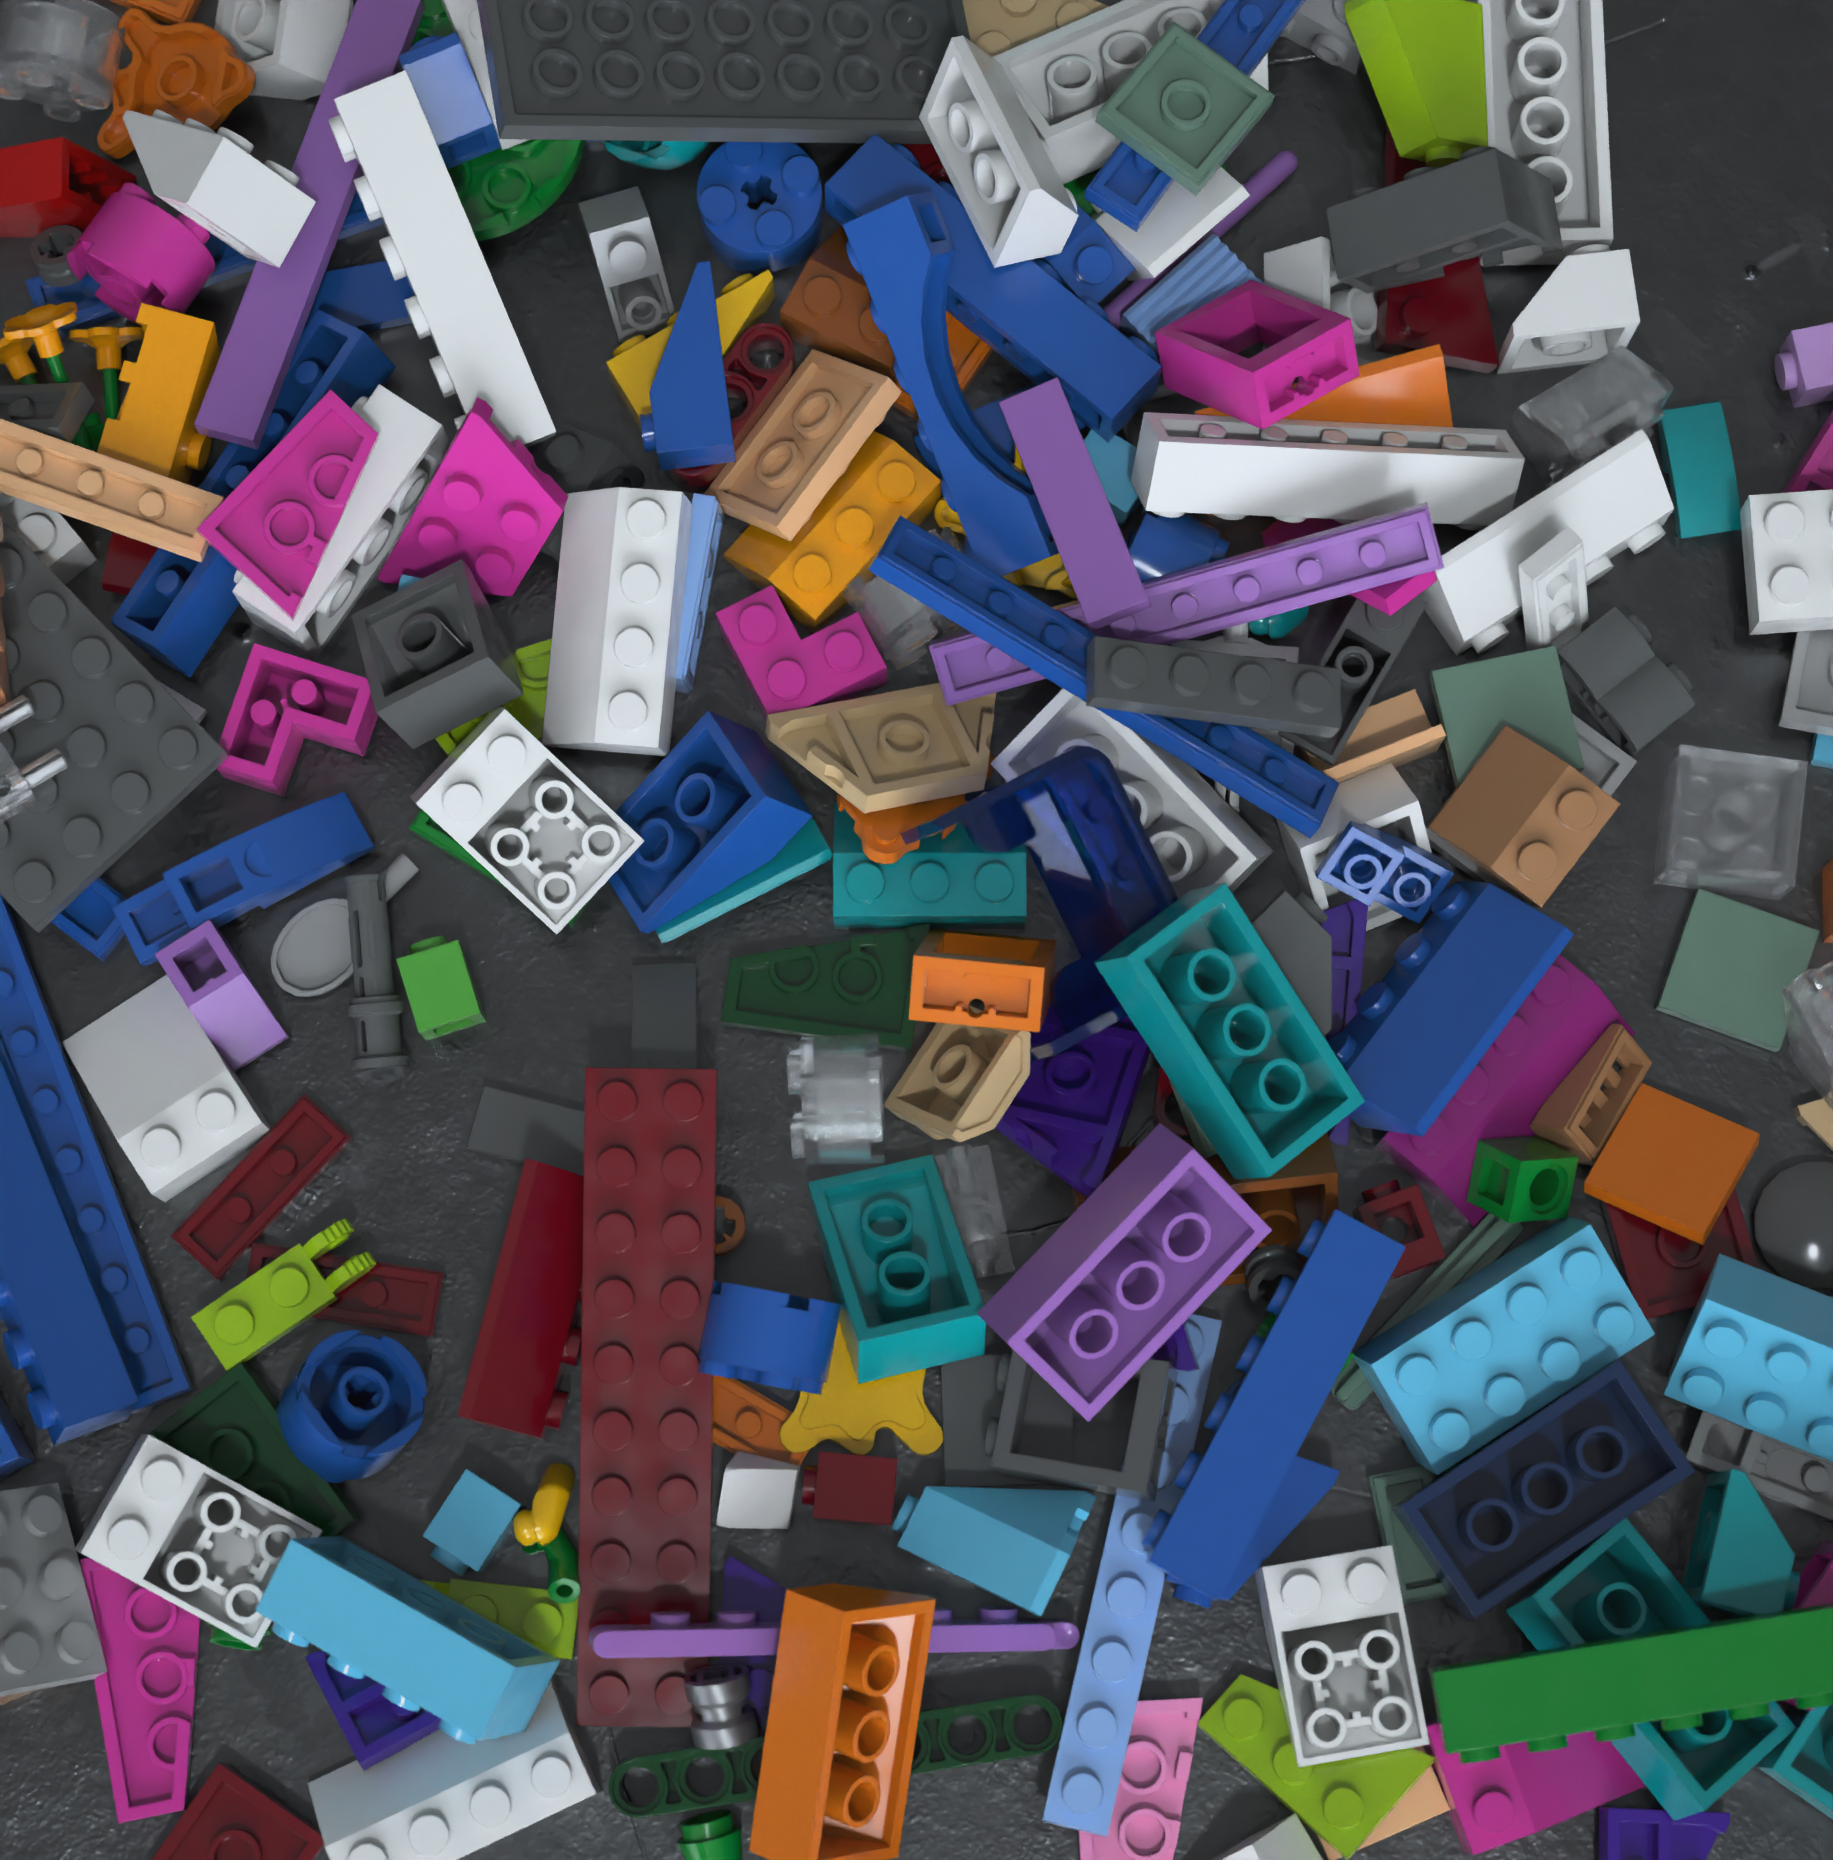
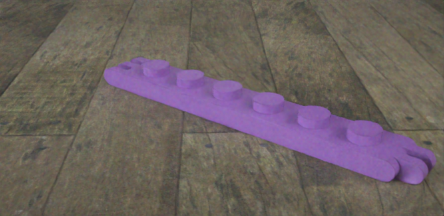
(740, 1635)

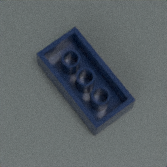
(1542, 1490)

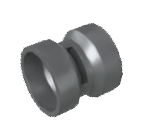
(720, 1705)

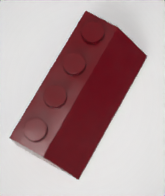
(531, 1310)

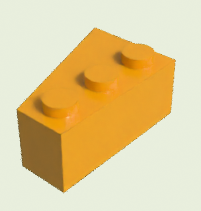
(165, 396)

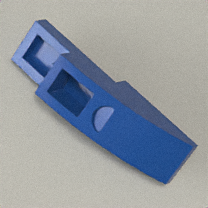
(244, 874)

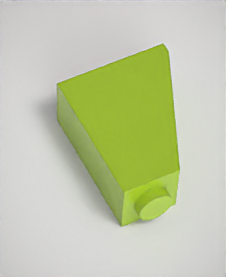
(1425, 73)

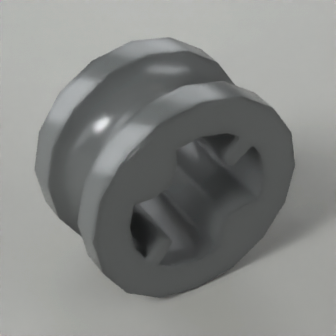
(50, 254)
(1267, 1264)

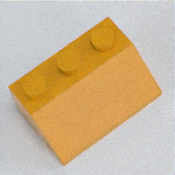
(841, 533)

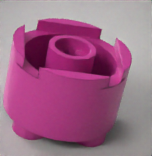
(142, 255)

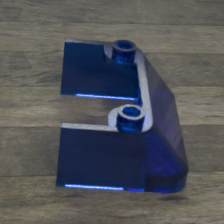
(1091, 861)

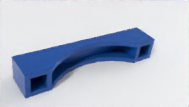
(907, 270)

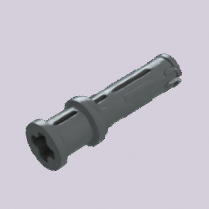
(375, 1003)

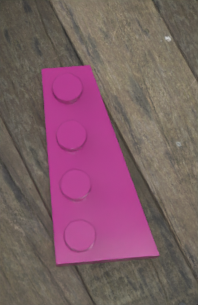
(146, 1693)

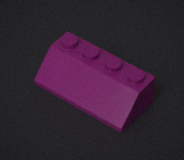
(1507, 1085)

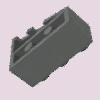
(1442, 218)

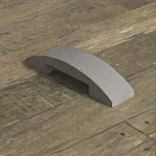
(1771, 1465)

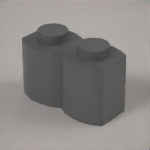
(1624, 682)

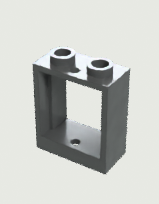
(1144, 1446)

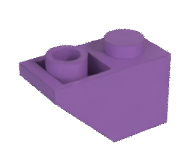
(221, 995)

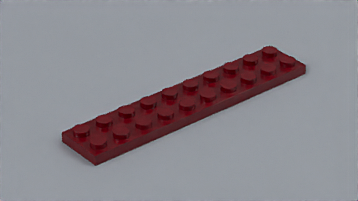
(641, 1388)

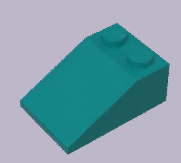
(897, 1269)

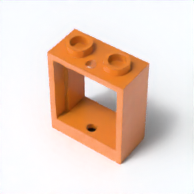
(1001, 970)

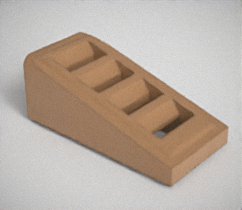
(1578, 1112)

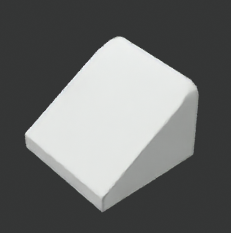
(757, 1493)

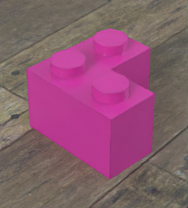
(795, 672)
(282, 704)

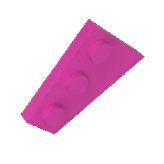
(292, 502)

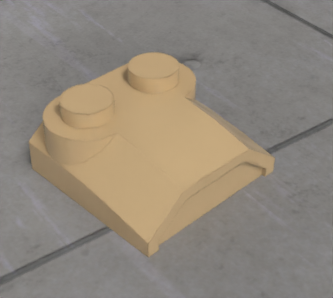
(962, 1080)

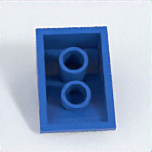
(705, 821)

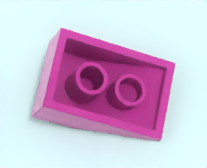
(1525, 1790)

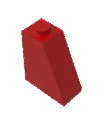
(53, 186)

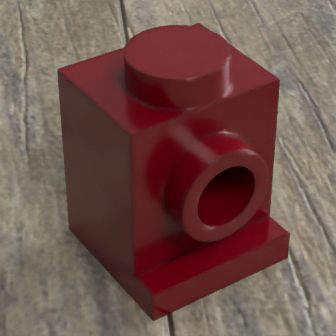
(1408, 1207)

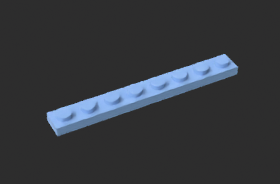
(1122, 1623)

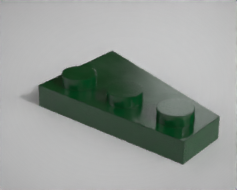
(829, 988)
(239, 1436)

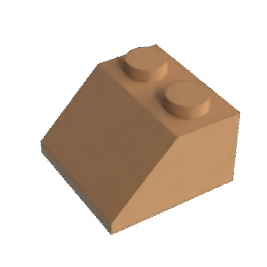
(1523, 816)

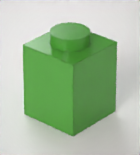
(440, 987)

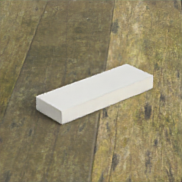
(1554, 592)

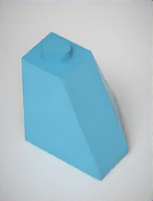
(996, 1537)

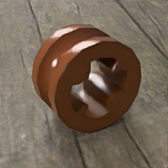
(734, 1215)

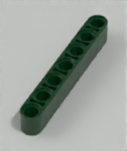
(742, 1784)

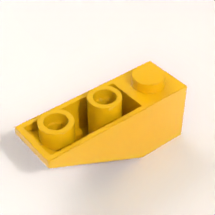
(638, 359)

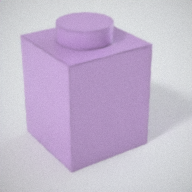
(1806, 365)

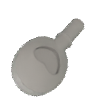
(315, 944)

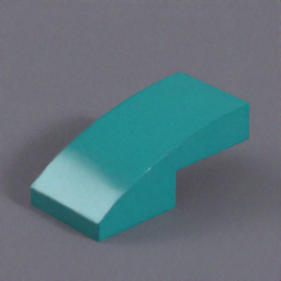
(1700, 469)

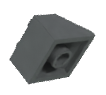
(435, 655)

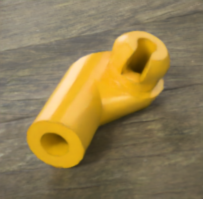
(548, 1507)

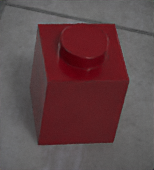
(851, 1488)

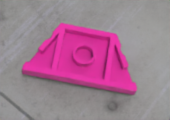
(479, 507)

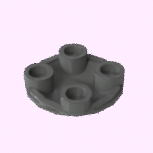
(1797, 1224)

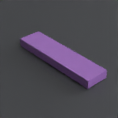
(1074, 504)

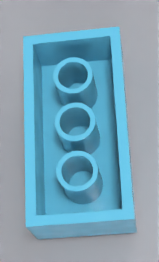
(1503, 1343)
(1760, 1356)
(406, 1638)

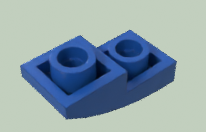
(1385, 869)

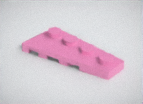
(1150, 1785)

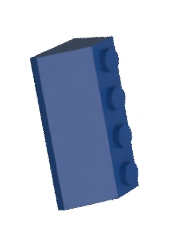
(1444, 1004)

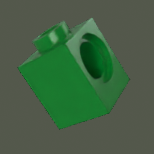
(1522, 1179)

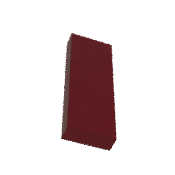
(262, 1187)
(382, 1299)

